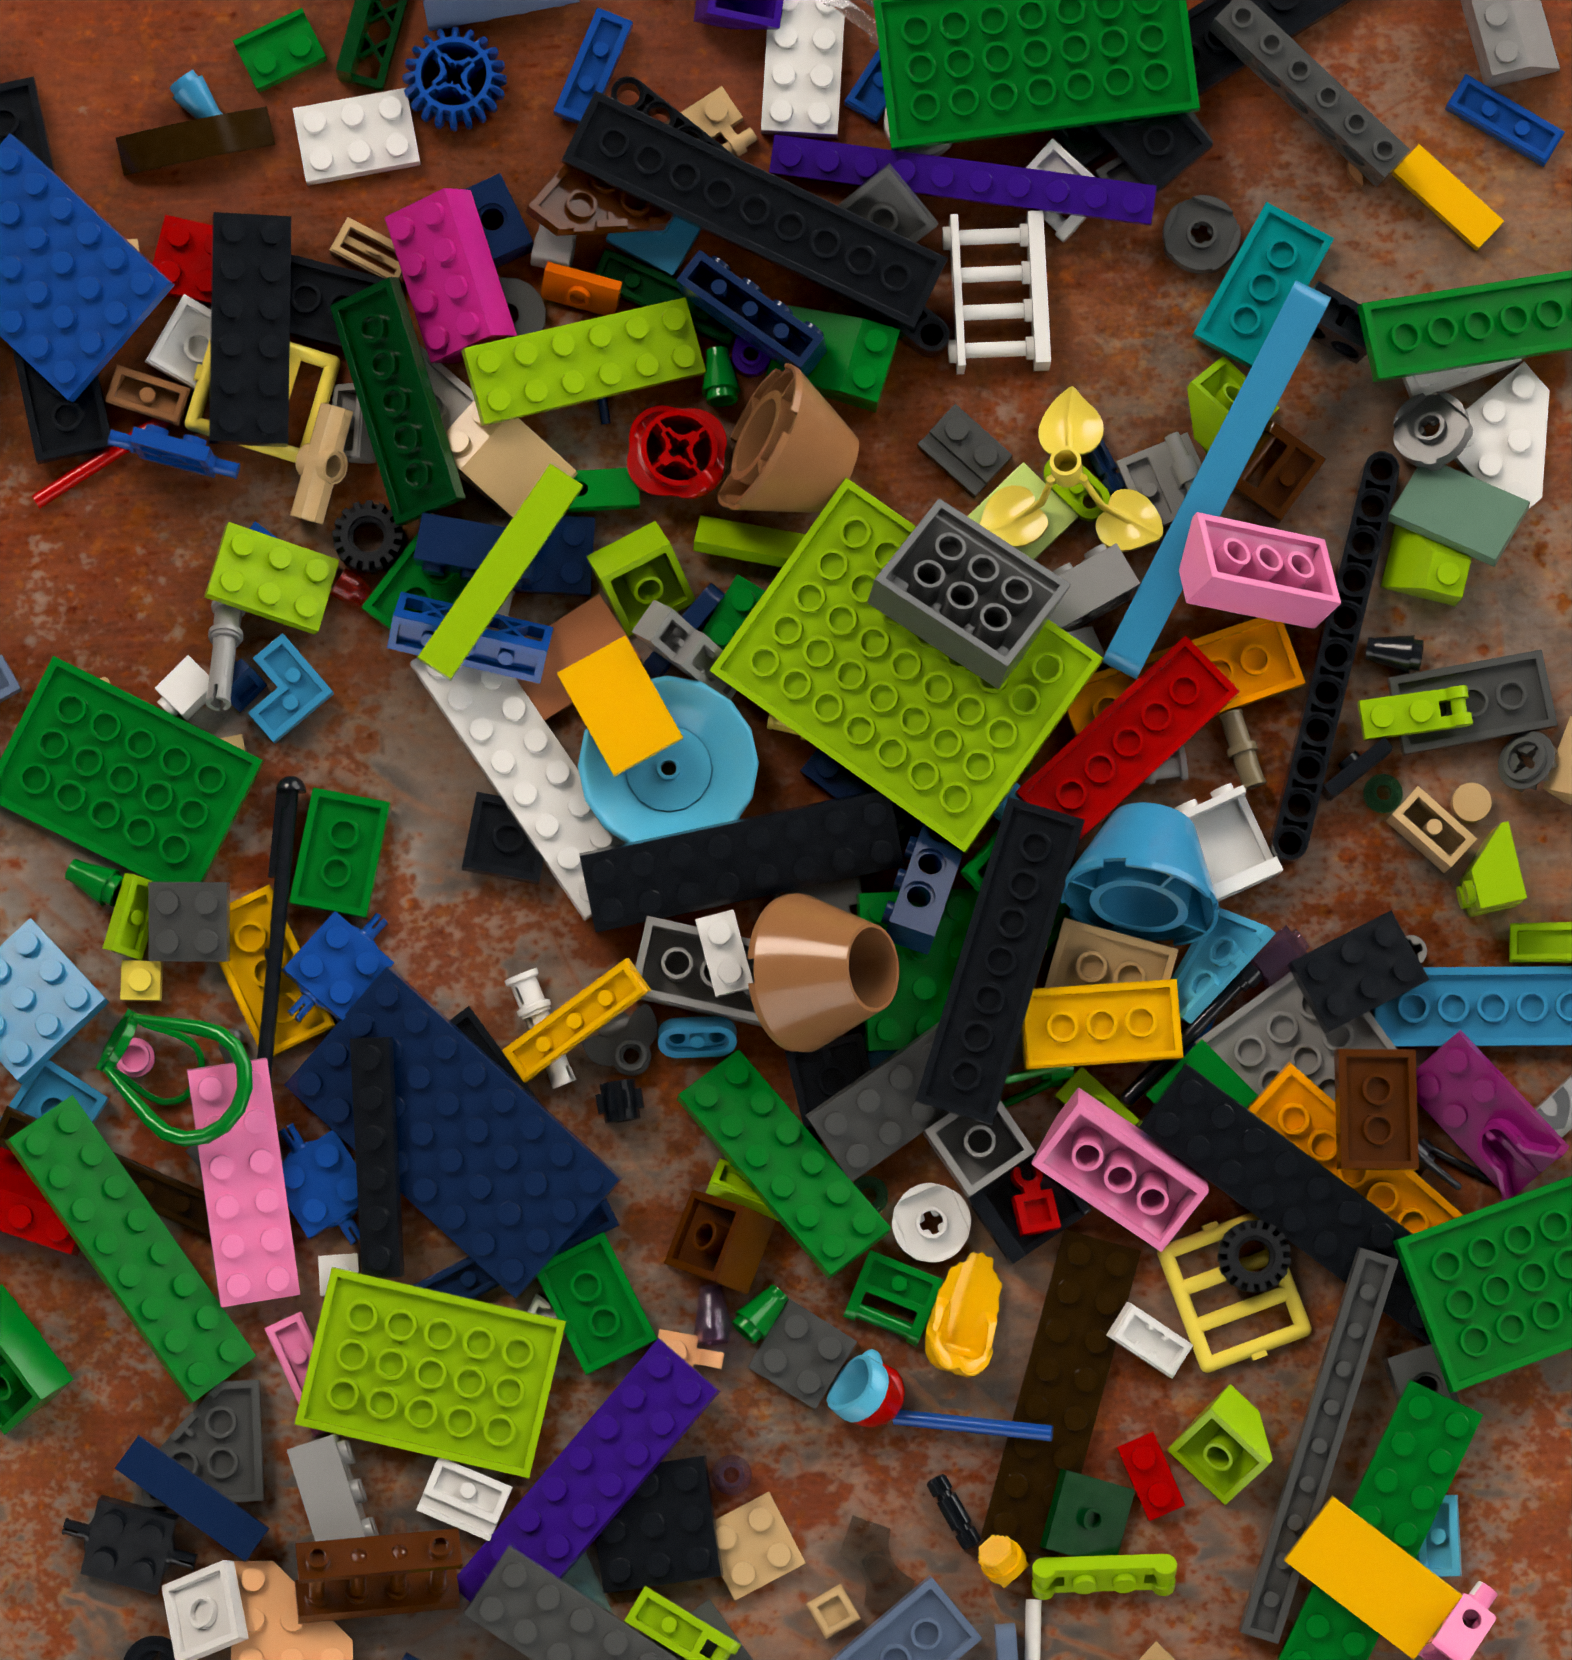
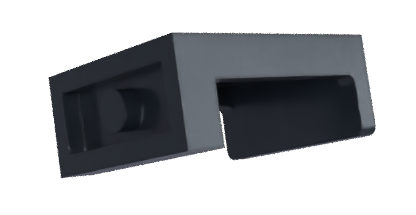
(997, 1215)

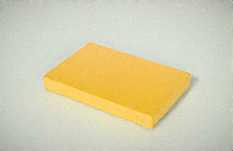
(620, 706)

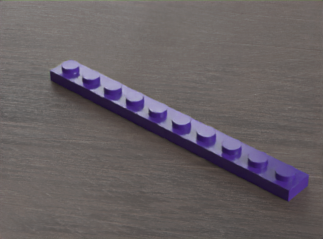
(967, 179)

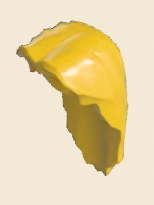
(964, 1318)

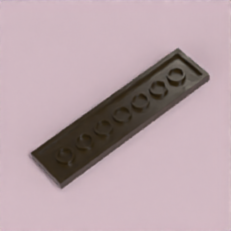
(1061, 1384)

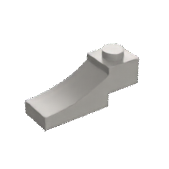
(681, 645)

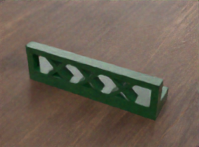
(356, 36)

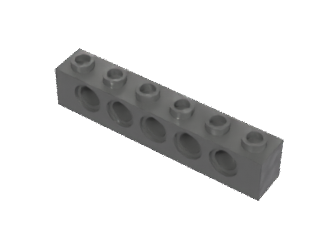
(1309, 90)

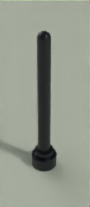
(1247, 978)

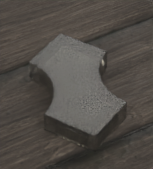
(869, 1549)

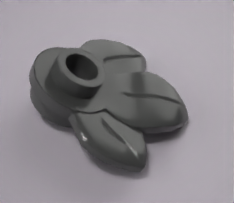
(621, 1035)

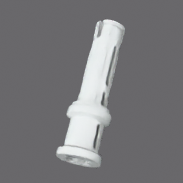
(533, 1009)

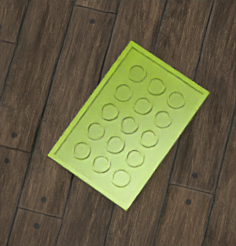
(430, 1372)

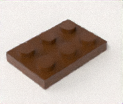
(1376, 1109)

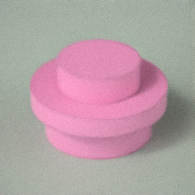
(137, 1058)

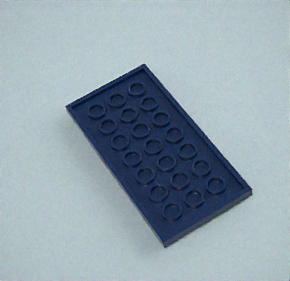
(469, 1136)

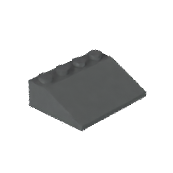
(967, 593)

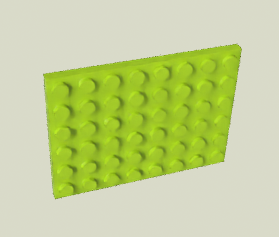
(882, 695)

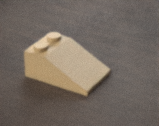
(501, 458)

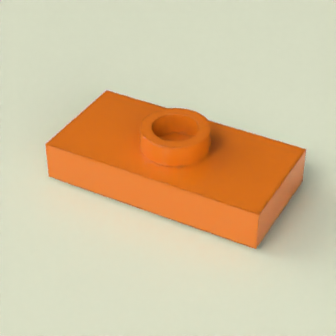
(580, 289)

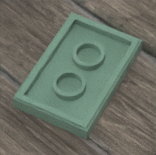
(1460, 512)

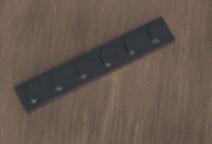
(377, 1157)

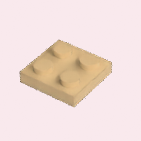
(755, 1546)

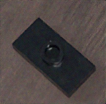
(1355, 767)

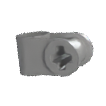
(552, 248)

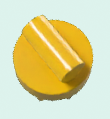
(1002, 1559)

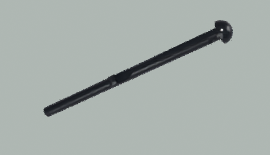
(279, 869)

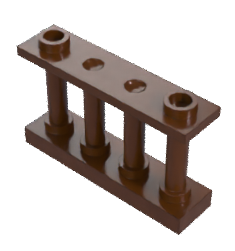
(378, 1575)

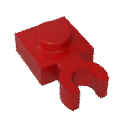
(1033, 1208)

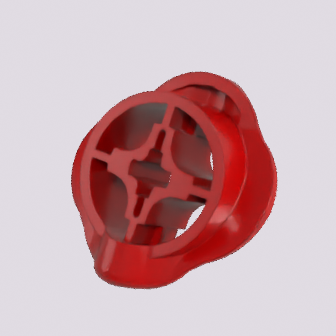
(703, 427)

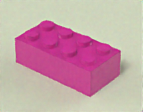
(450, 274)

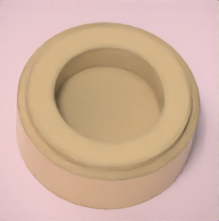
(1471, 802)

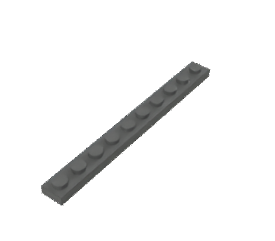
(1318, 1441)

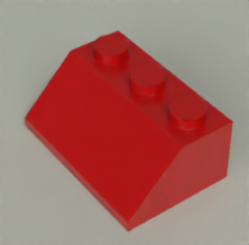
(26, 1211)

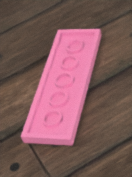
(244, 1189)

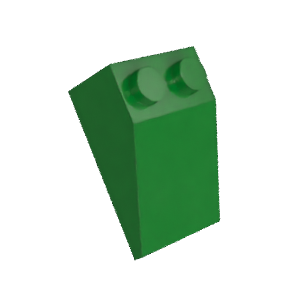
(855, 358)

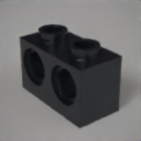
(1340, 326)

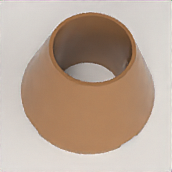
(787, 449)
(818, 971)

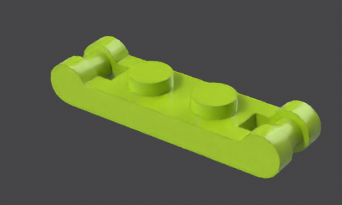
(1103, 1573)

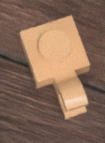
(687, 1347)

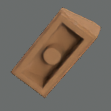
(149, 395)

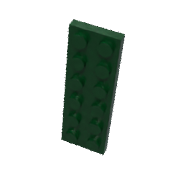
(397, 401)

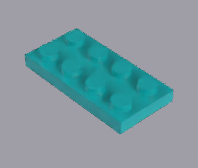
(1259, 281)

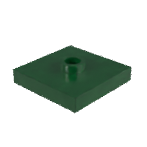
(1086, 1516)

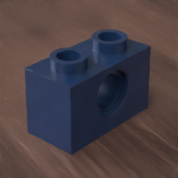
(512, 238)

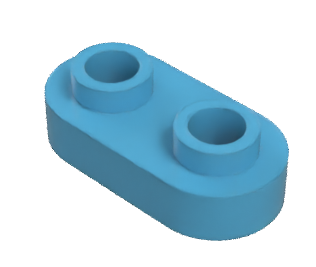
(697, 1037)

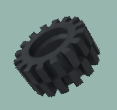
(351, 521)
(1278, 1256)

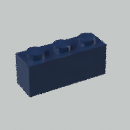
(458, 547)

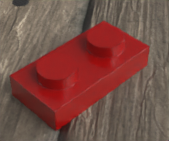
(1150, 1476)

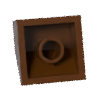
(720, 1241)

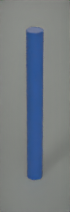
(974, 1425)

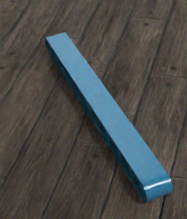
(1217, 474)

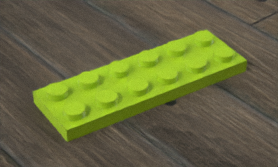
(583, 361)

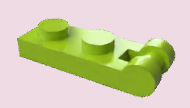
(1413, 713)
(677, 1628)

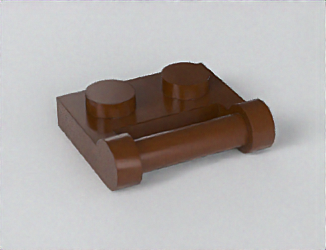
(1286, 477)

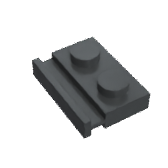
(964, 451)

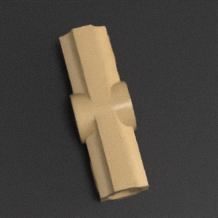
(321, 463)

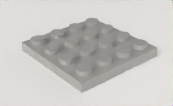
(1284, 1029)

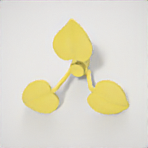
(1065, 432)

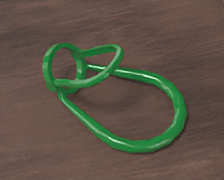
(174, 1027)

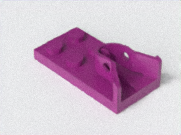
(1486, 1115)

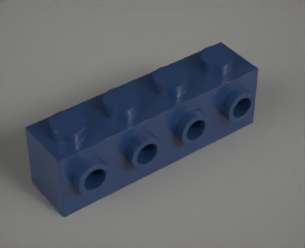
(751, 314)

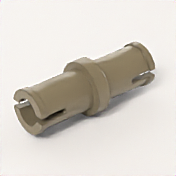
(1242, 749)

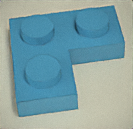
(297, 691)

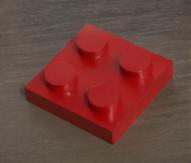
(186, 257)

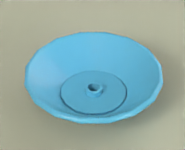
(711, 778)

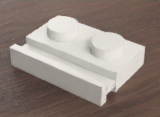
(464, 1498)

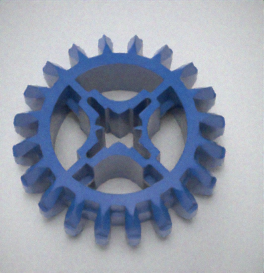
(467, 68)

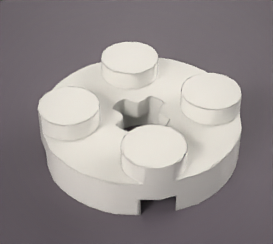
(921, 1243)

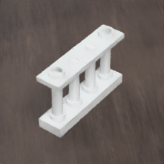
(1029, 272)

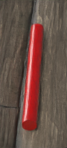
(85, 470)

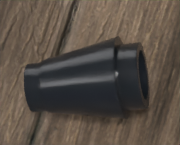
(1396, 652)

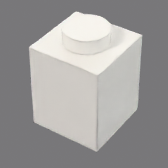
(184, 689)

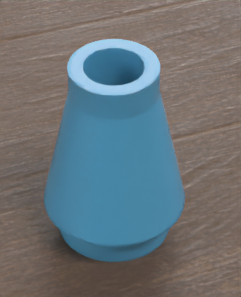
(194, 96)

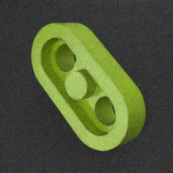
(1074, 495)

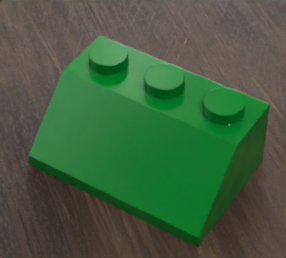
(28, 1366)

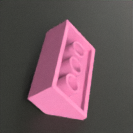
(1258, 571)
(1120, 1170)

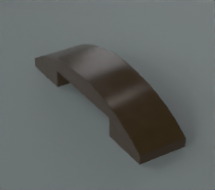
(195, 140)

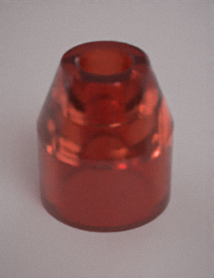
(351, 589)

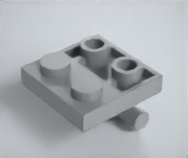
(1162, 473)

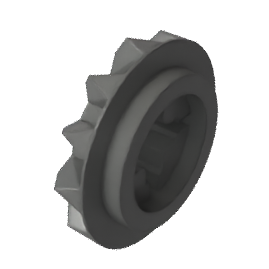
(1531, 745)

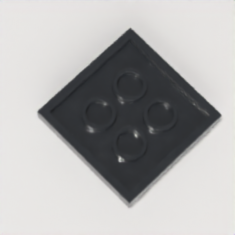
(663, 1531)

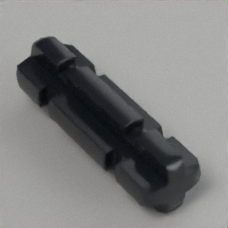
(953, 1511)

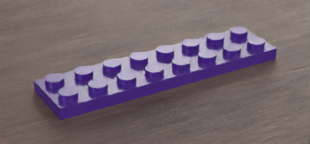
(599, 1467)

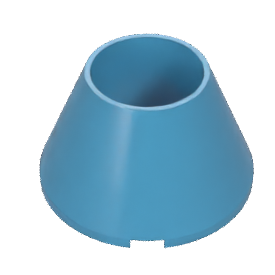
(1144, 877)

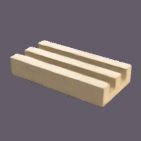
(359, 262)

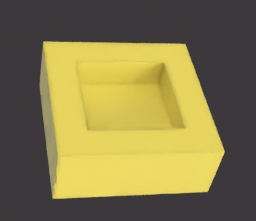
(141, 981)

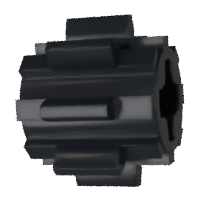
(619, 1101)

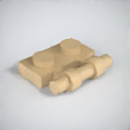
(717, 117)

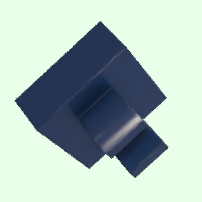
(245, 685)

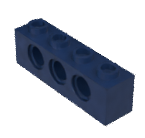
(913, 925)

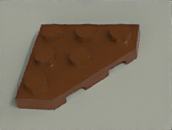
(583, 206)

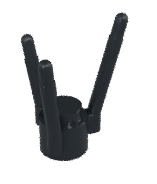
(1427, 1150)

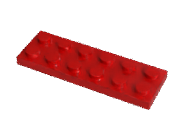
(1132, 737)

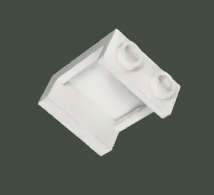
(1231, 841)

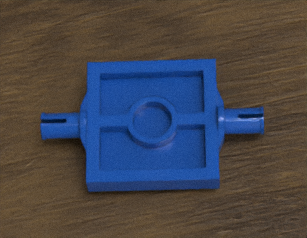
(185, 453)
(336, 966)
(321, 1183)

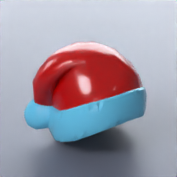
(867, 1391)

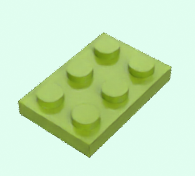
(271, 578)

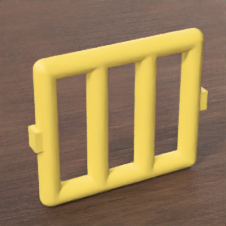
(298, 353)
(1196, 1326)

